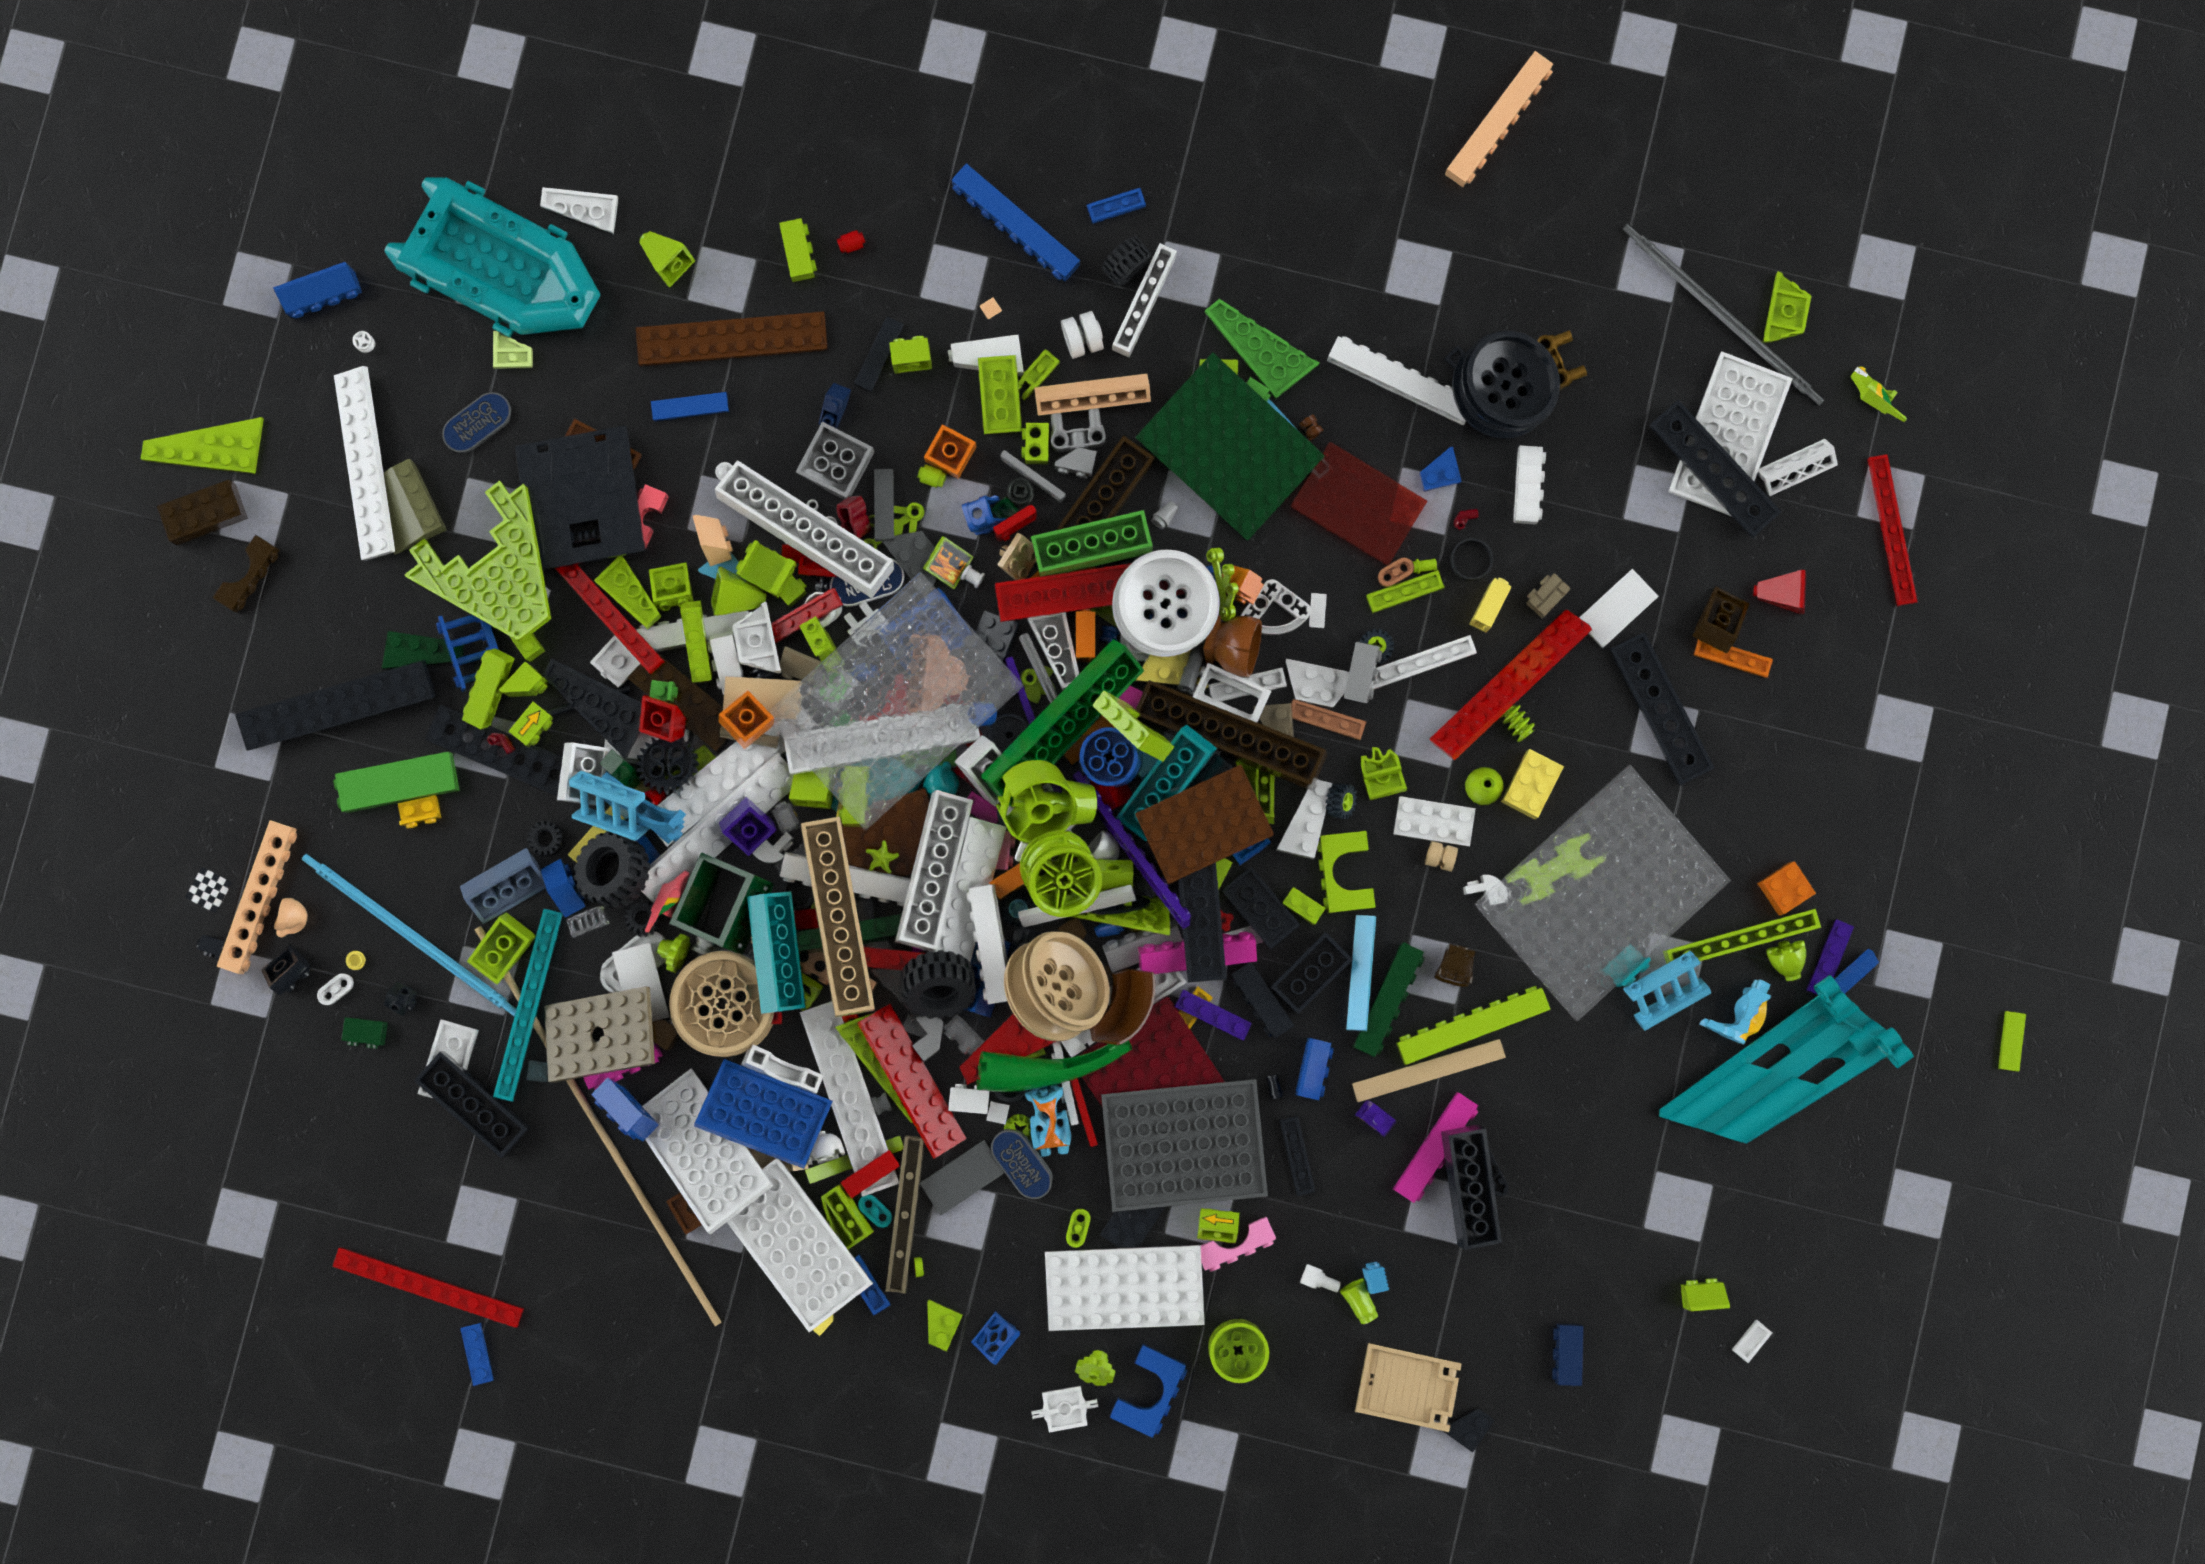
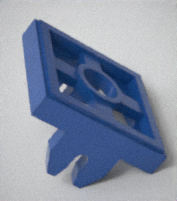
(979, 1340)

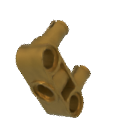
(1553, 343)

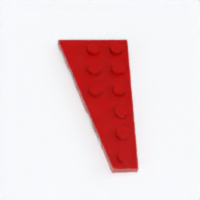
(1007, 1039)

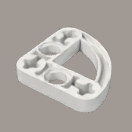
(1277, 598)

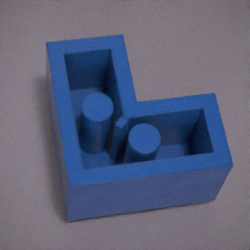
(562, 887)

